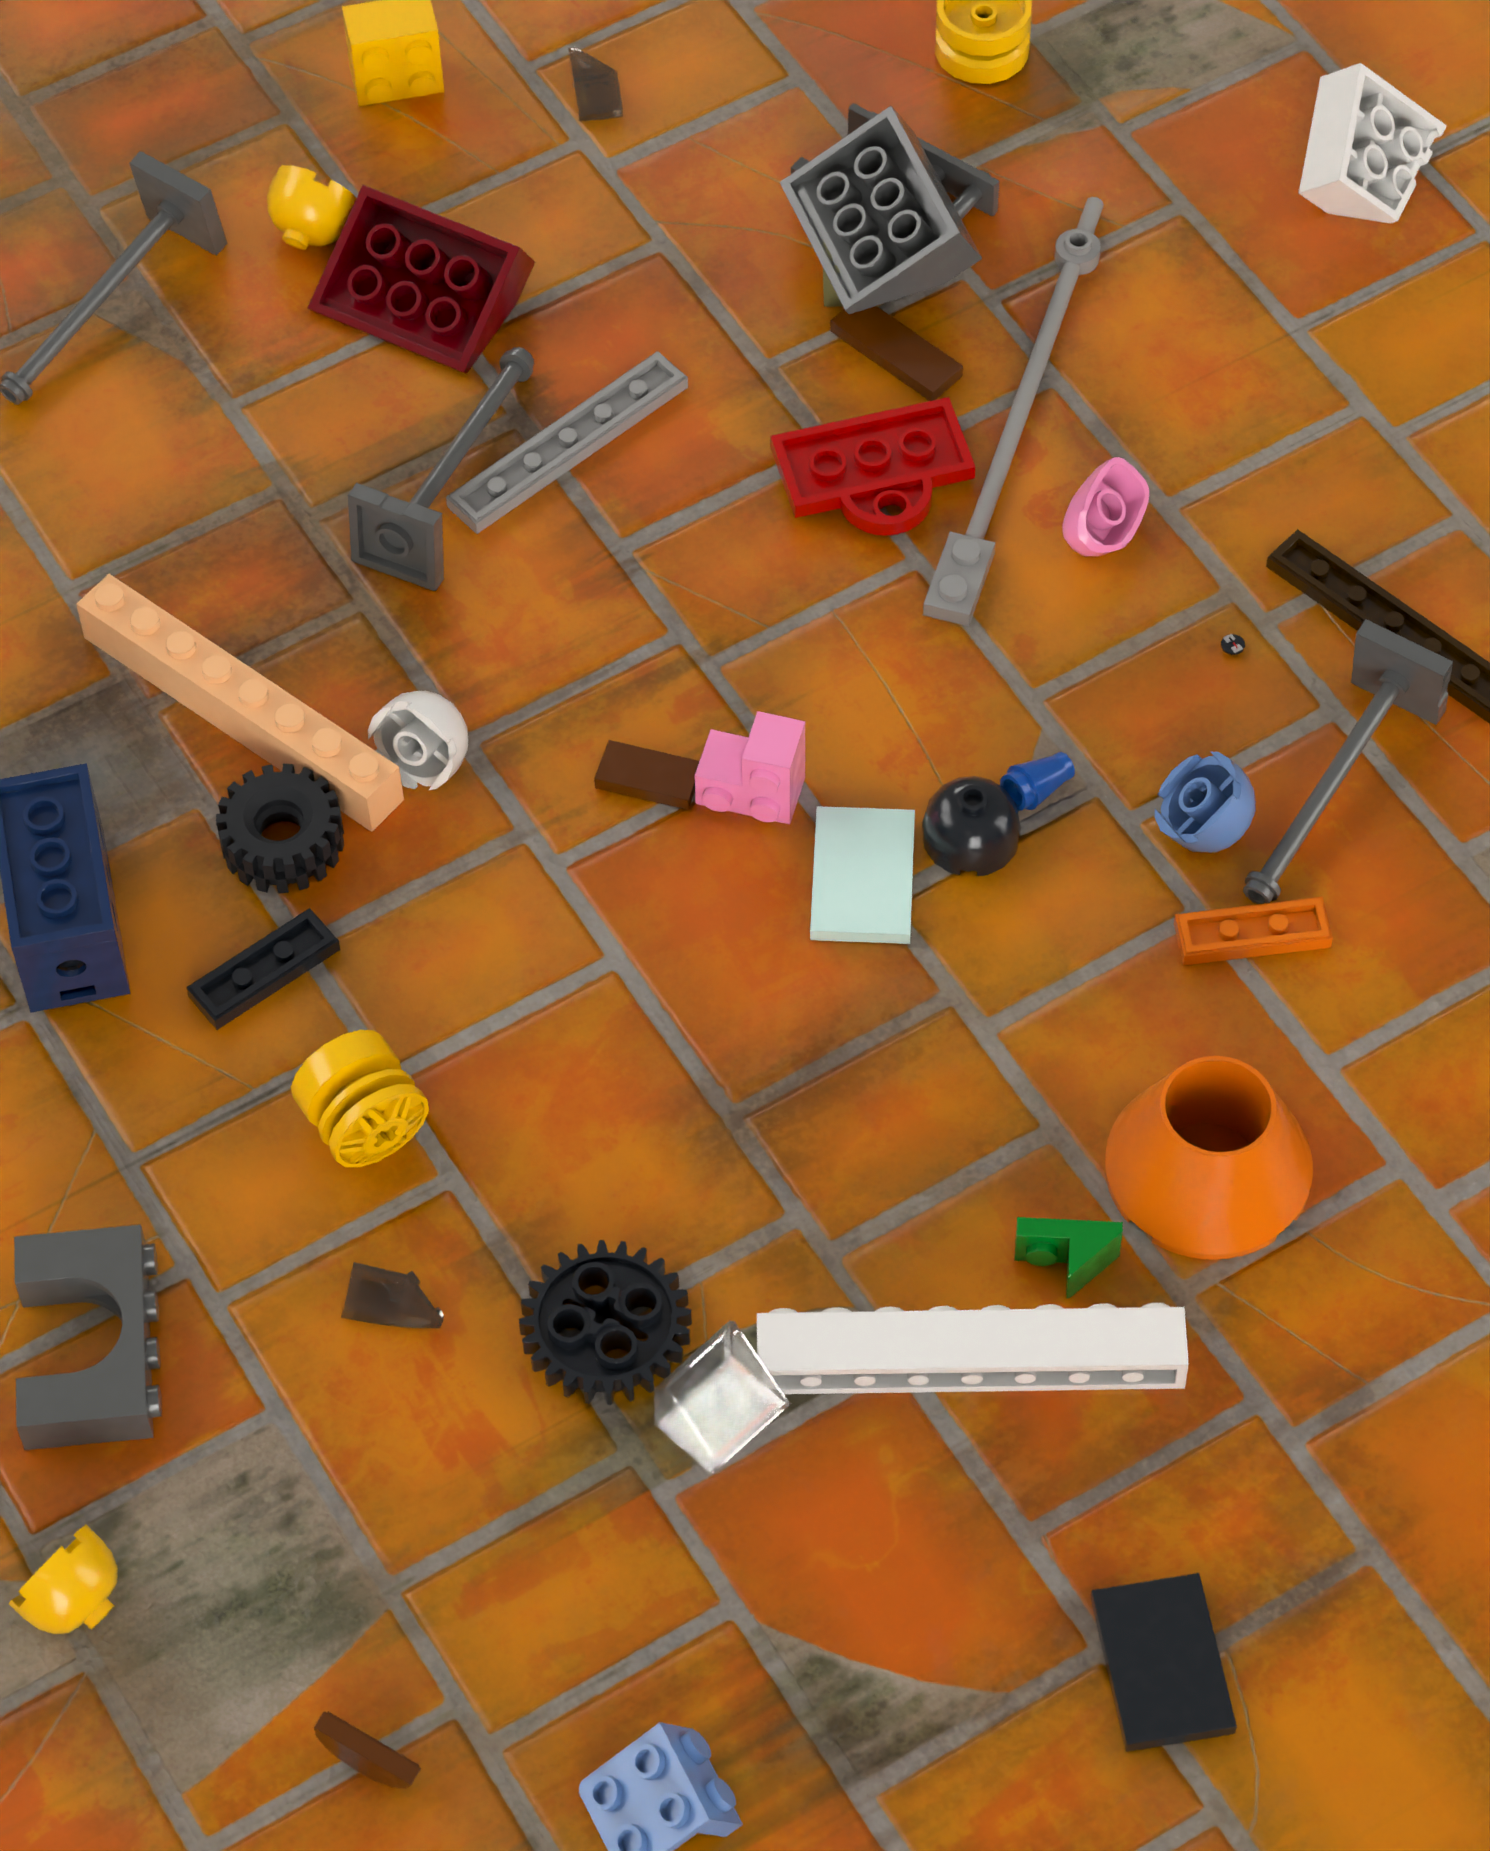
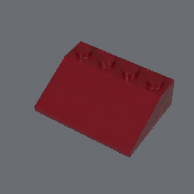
(420, 280)

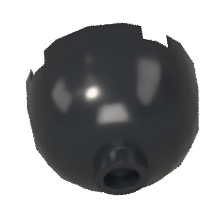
(971, 826)

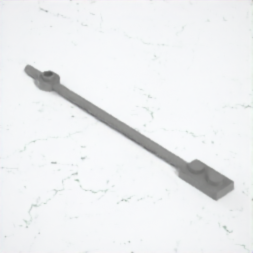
(968, 556)

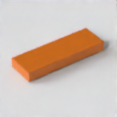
(1253, 931)

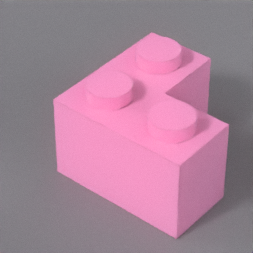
(756, 772)

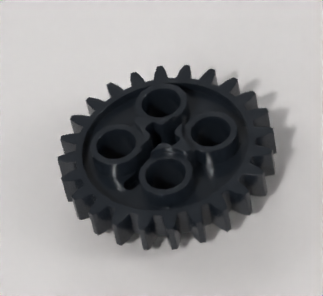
(605, 1322)

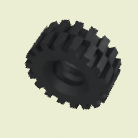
(272, 800)

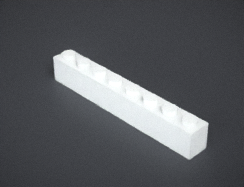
(974, 1349)

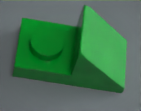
(1081, 1244)

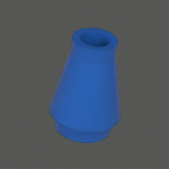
(1037, 779)

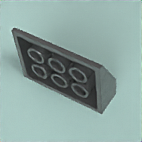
(880, 215)

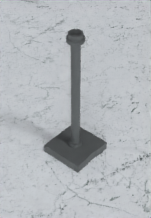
(171, 204)
(408, 536)
(1396, 674)

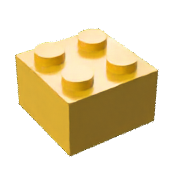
(393, 50)

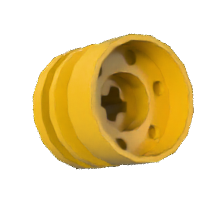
(359, 1098)

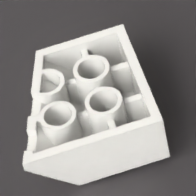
(1365, 146)

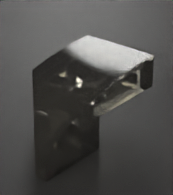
(595, 87)
(388, 1299)

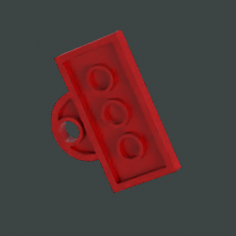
(874, 464)

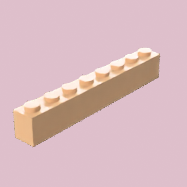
(238, 699)

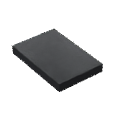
(1163, 1662)

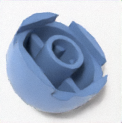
(1206, 803)

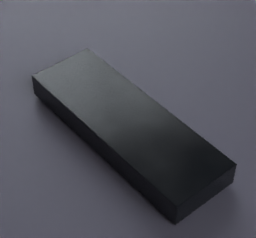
(263, 968)

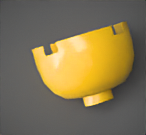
(306, 208)
(70, 1586)

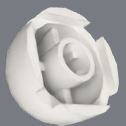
(421, 736)

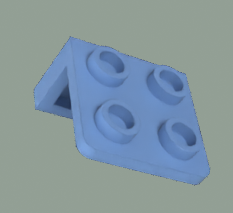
(659, 1793)

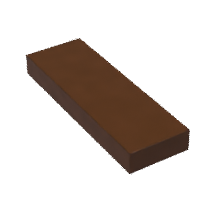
(898, 350)

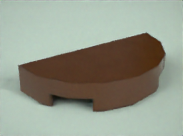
(365, 1753)

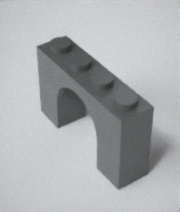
(116, 1394)

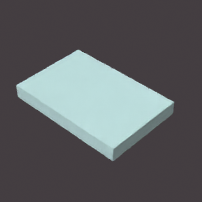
(862, 875)

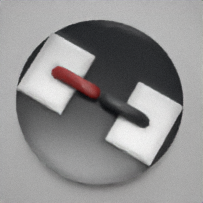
(1232, 644)

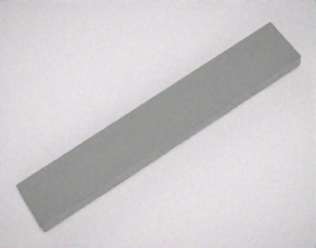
(566, 442)

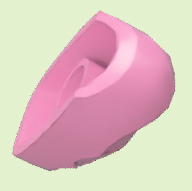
(1106, 509)

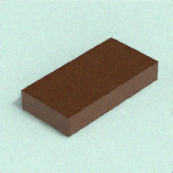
(647, 774)

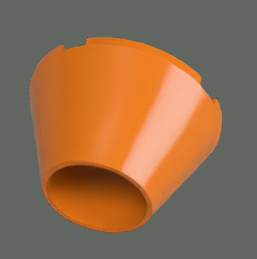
(1200, 1198)

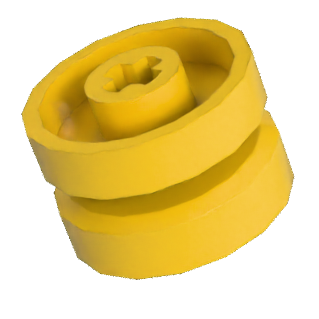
(983, 38)

